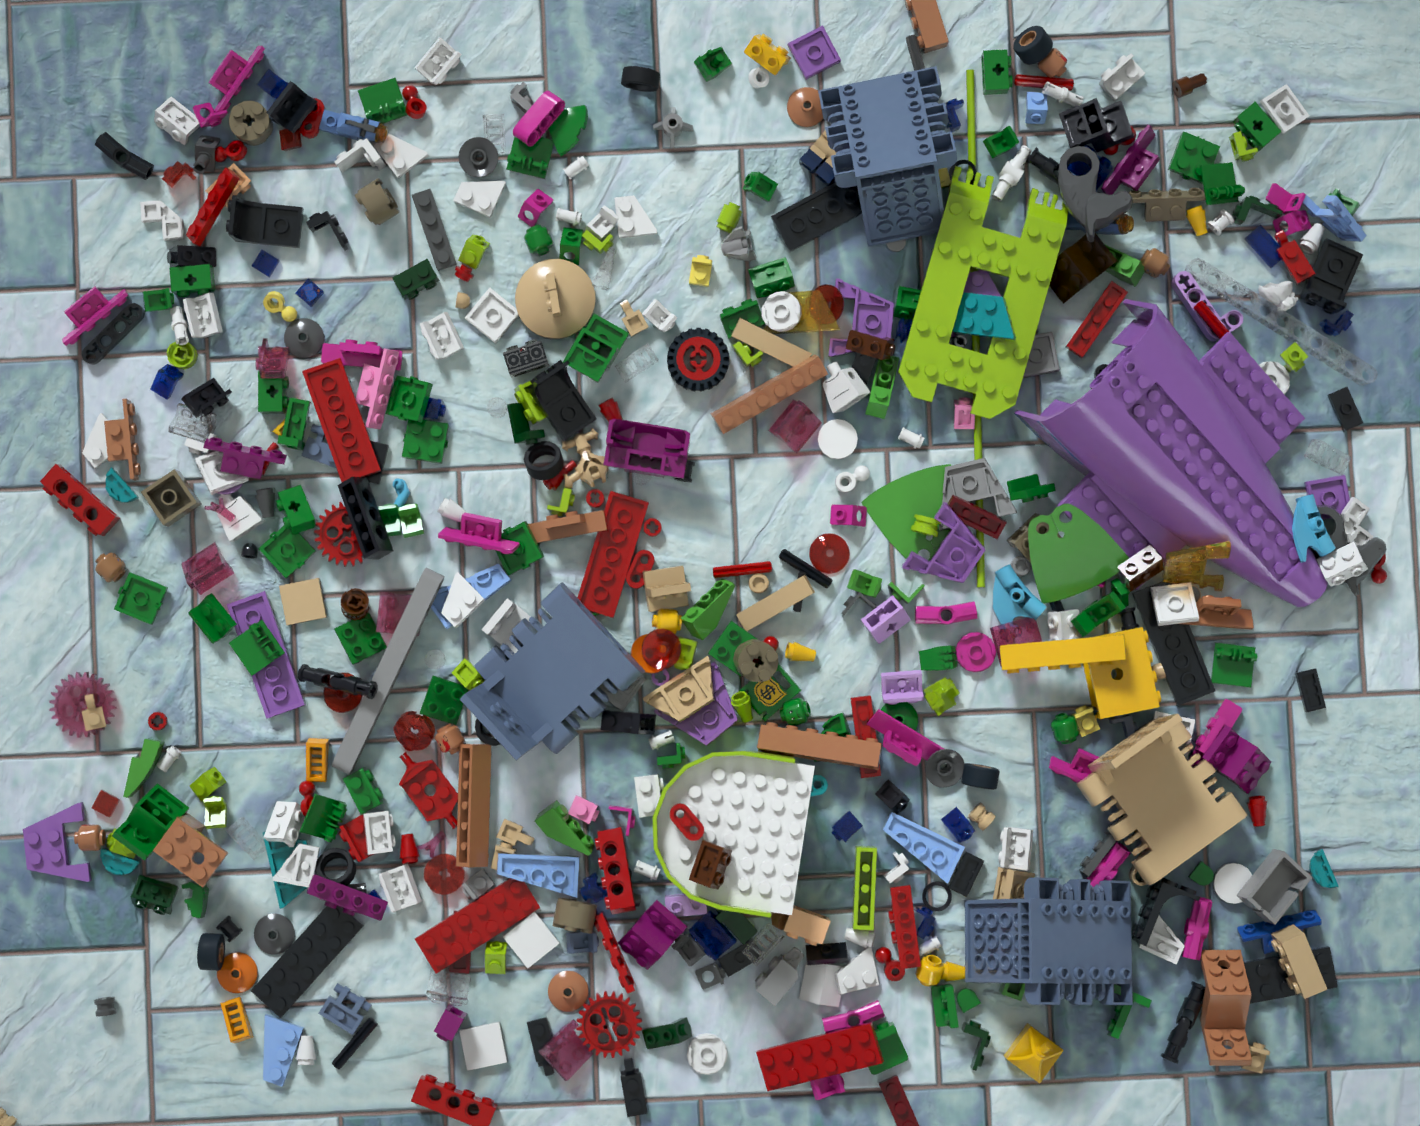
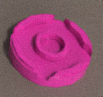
(975, 652)

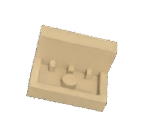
(666, 588)
(1010, 883)

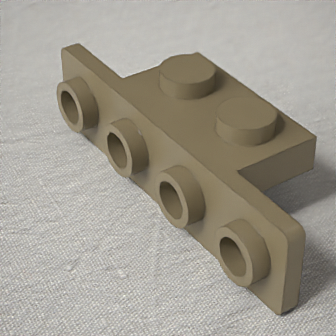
(1166, 204)

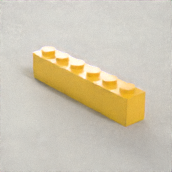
(1063, 652)

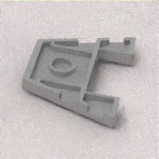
(975, 482)

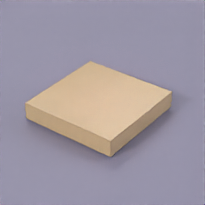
(302, 601)

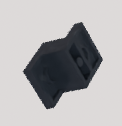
(1096, 125)

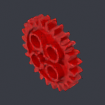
(334, 521)
(591, 1030)

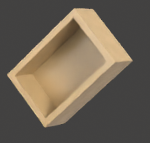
(1298, 961)

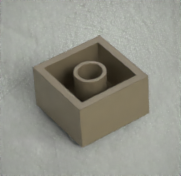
(171, 498)

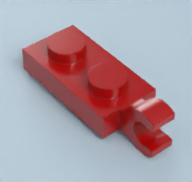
(1293, 258)

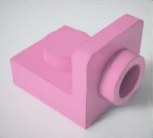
(962, 415)
(584, 810)

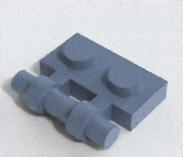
(318, 450)
(341, 1014)

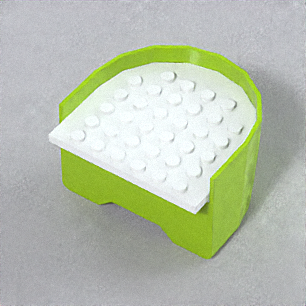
(748, 805)

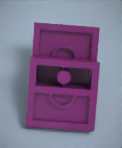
(1237, 759)
(652, 935)

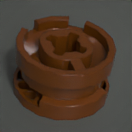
(355, 604)

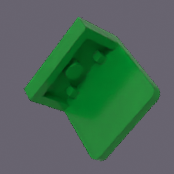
(890, 1046)

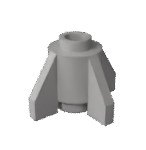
(672, 131)
(738, 245)

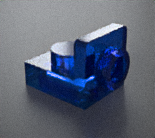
(435, 409)
(846, 826)

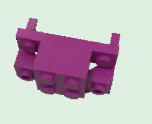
(647, 448)

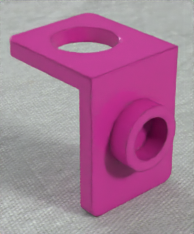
(213, 118)
(1283, 199)
(536, 204)
(1296, 222)
(848, 515)
(631, 819)

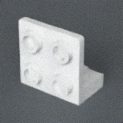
(360, 149)
(503, 622)

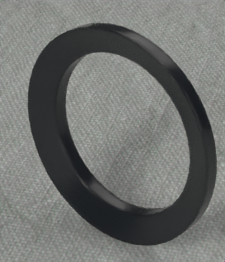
(963, 162)
(937, 908)

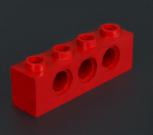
(106, 517)
(615, 839)
(442, 1105)

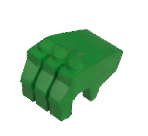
(712, 63)
(938, 658)
(199, 899)

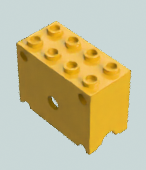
(1134, 680)

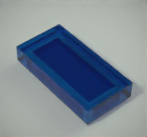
(1264, 245)

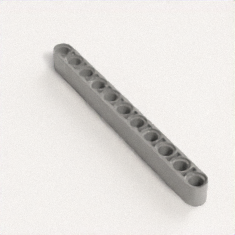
(388, 670)

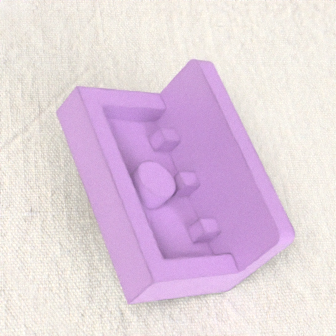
(902, 687)

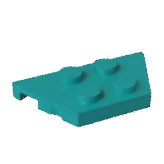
(983, 317)
(277, 854)

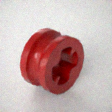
(601, 498)
(657, 523)
(153, 716)

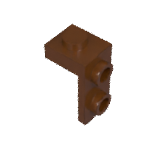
(870, 345)

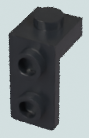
(319, 220)
(191, 255)

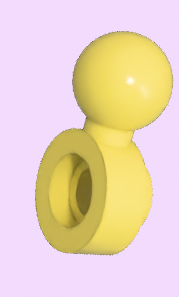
(287, 312)

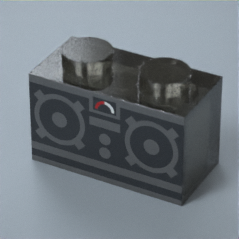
(525, 358)

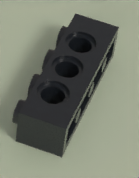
(365, 518)

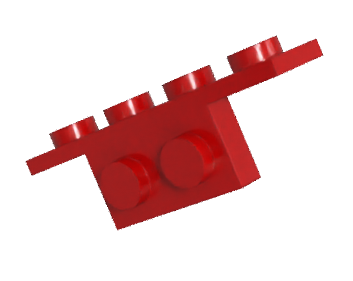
(904, 927)

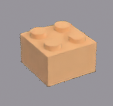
(806, 925)

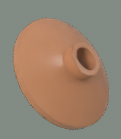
(801, 115)
(572, 981)

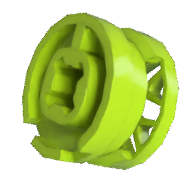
(182, 355)
(925, 525)

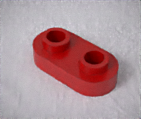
(313, 118)
(637, 568)
(687, 821)

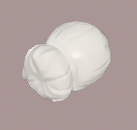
(1279, 294)

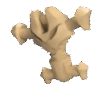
(590, 466)

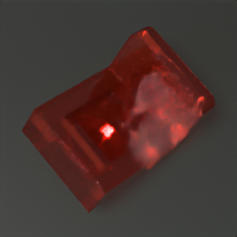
(175, 172)

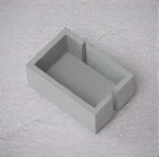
(1268, 886)

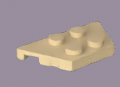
(685, 692)

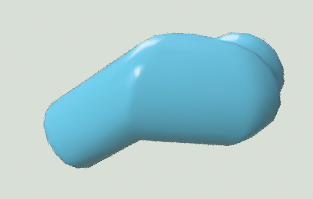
(402, 491)

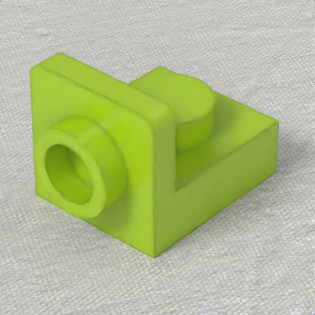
(1239, 147)
(744, 352)
(467, 674)

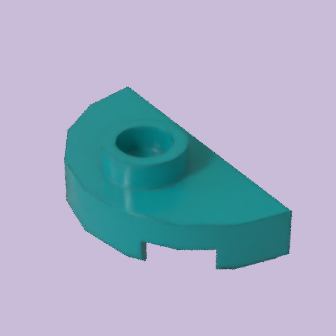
(118, 488)
(117, 863)
(1321, 870)

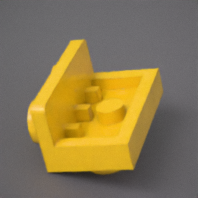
(767, 54)

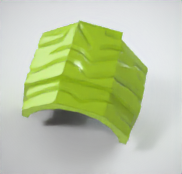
(941, 695)

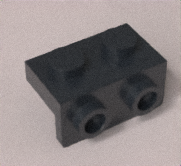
(205, 398)

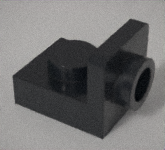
(892, 797)

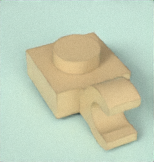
(633, 321)
(93, 716)
(511, 833)

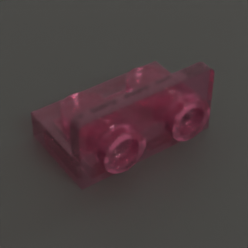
(272, 360)

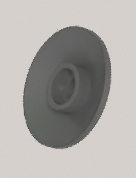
(473, 148)
(313, 341)
(950, 773)
(284, 933)

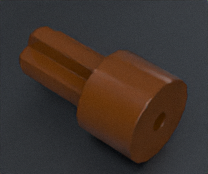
(1186, 85)

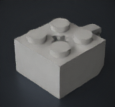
(780, 976)

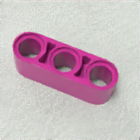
(538, 118)

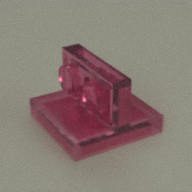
(795, 425)
(206, 569)

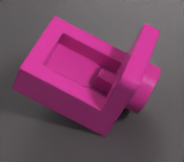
(827, 1086)

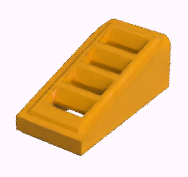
(319, 743)
(234, 1038)

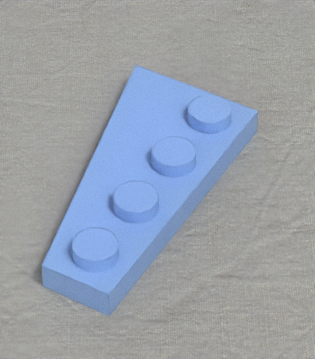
(484, 582)
(927, 846)
(545, 871)

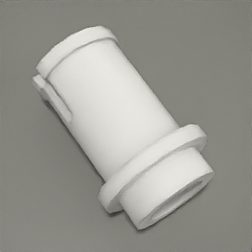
(576, 167)
(569, 216)
(911, 438)
(661, 740)
(169, 758)
(648, 870)
(929, 946)

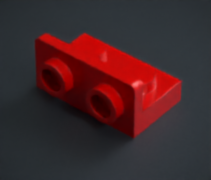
(354, 834)

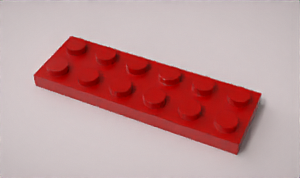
(341, 420)
(612, 554)
(476, 923)
(820, 1056)

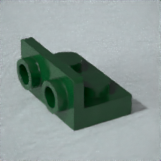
(416, 279)
(154, 895)

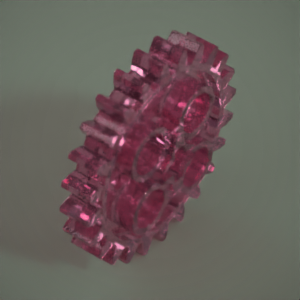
(66, 697)

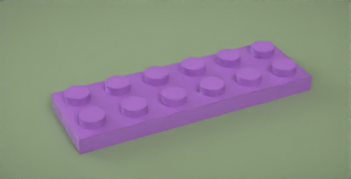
(277, 681)

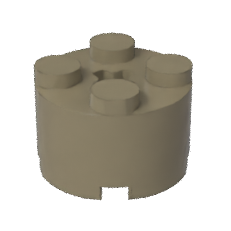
(242, 115)
(377, 201)
(758, 671)
(574, 915)

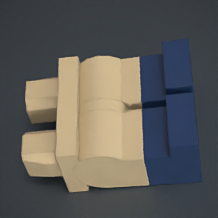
(814, 158)

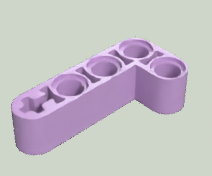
(1195, 289)

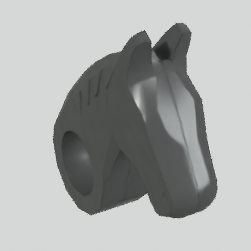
(1080, 197)
(1370, 552)

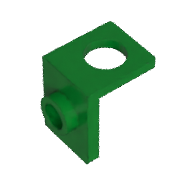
(571, 242)

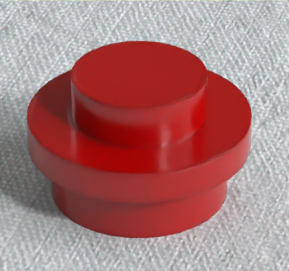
(464, 273)

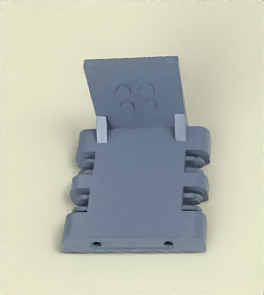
(891, 149)
(549, 677)
(1055, 940)

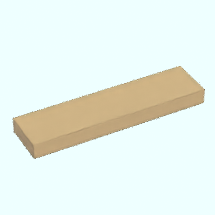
(769, 343)
(775, 603)

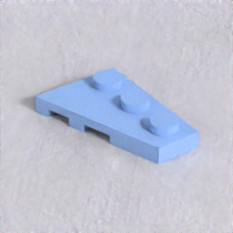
(280, 1045)

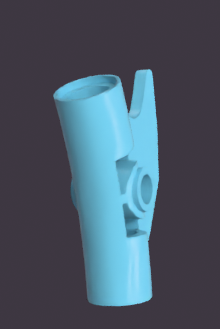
(1310, 529)
(1009, 606)

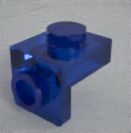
(272, 84)
(953, 121)
(1342, 323)
(166, 381)
(958, 825)
(926, 926)

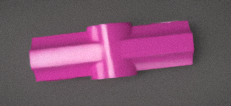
(958, 612)
(1109, 864)
(1196, 928)
(866, 1014)

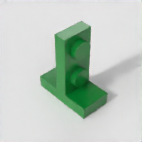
(295, 424)
(1097, 613)
(1116, 1025)

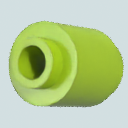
(729, 217)

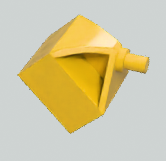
(1033, 1053)

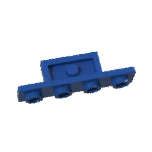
(1264, 929)

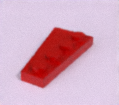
(617, 957)

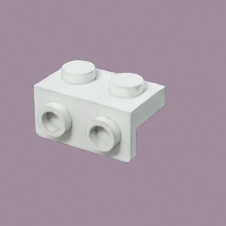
(438, 62)
(202, 316)
(441, 336)
(1342, 564)
(1061, 626)
(285, 823)
(1016, 848)
(399, 888)

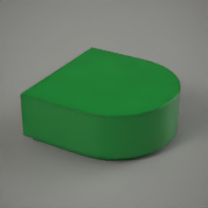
(1202, 874)
(967, 999)

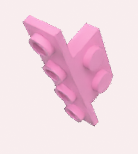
(376, 387)

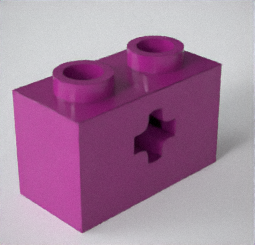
(449, 1023)

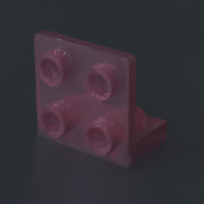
(390, 611)
(1015, 632)
(566, 1051)

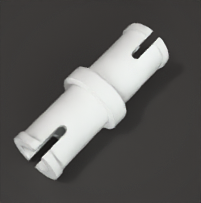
(1062, 94)
(179, 325)

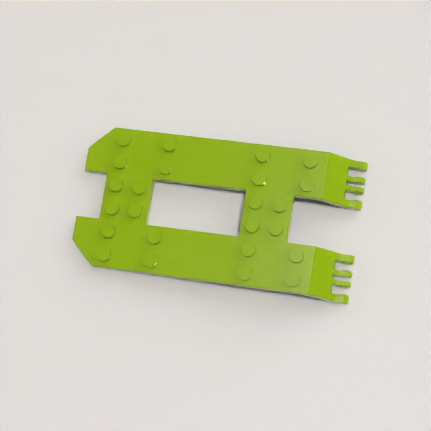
(967, 244)

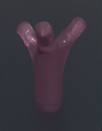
(221, 509)
(432, 844)

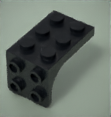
(264, 223)
(1333, 275)
(561, 400)
(1148, 913)

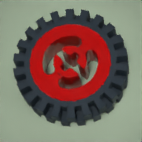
(699, 379)

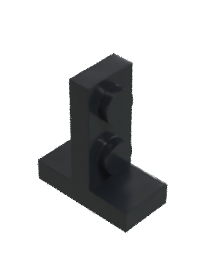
(628, 722)

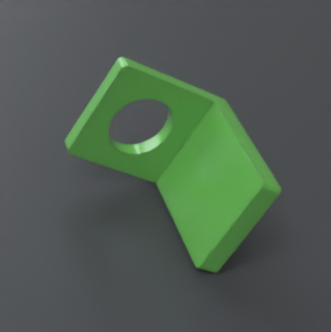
(899, 595)

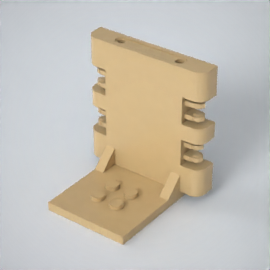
(1160, 797)

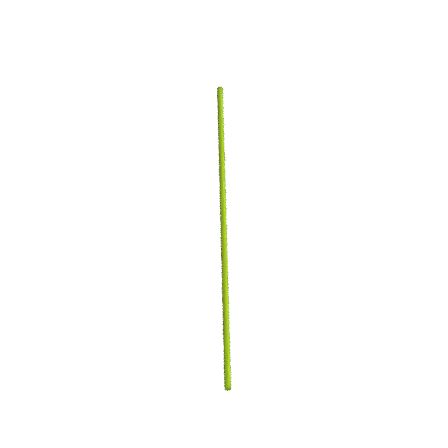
(975, 339)

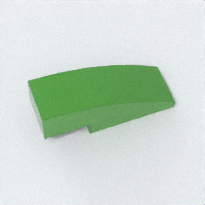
(143, 766)

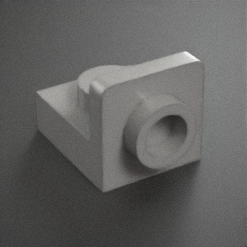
(520, 101)
(477, 885)

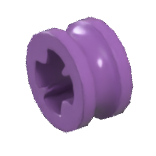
(655, 681)

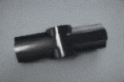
(133, 163)

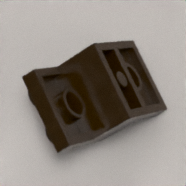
(1079, 267)

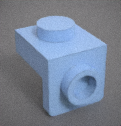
(1036, 108)

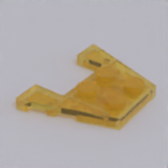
(1190, 565)

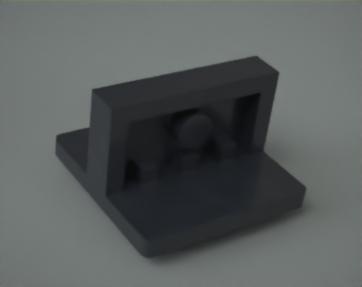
(291, 107)

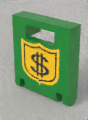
(769, 694)

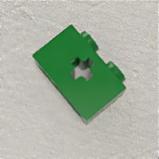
(991, 82)
(1256, 116)
(183, 275)
(266, 402)
(295, 499)

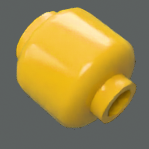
(667, 619)
(930, 970)

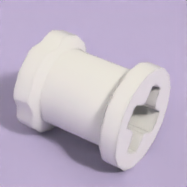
(1220, 222)

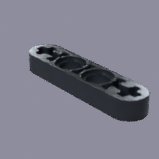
(115, 336)

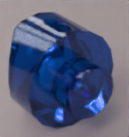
(592, 889)

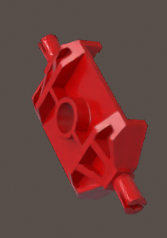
(417, 778)

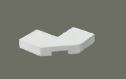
(158, 212)
(1352, 517)

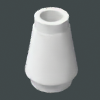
(1312, 239)
(451, 510)
(860, 937)
(306, 1051)

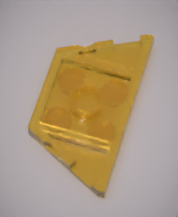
(815, 314)

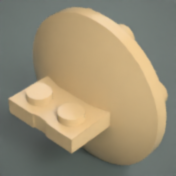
(555, 298)

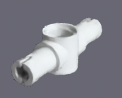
(1011, 173)

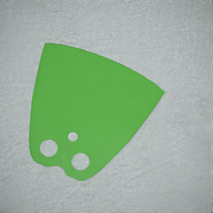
(897, 503)
(1073, 562)

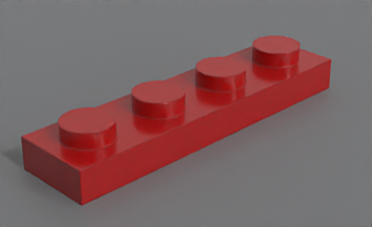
(212, 207)
(1096, 319)
(862, 713)

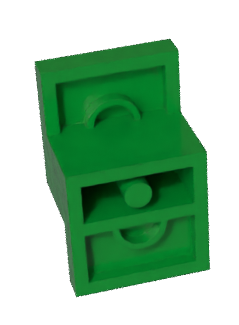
(596, 348)
(150, 821)

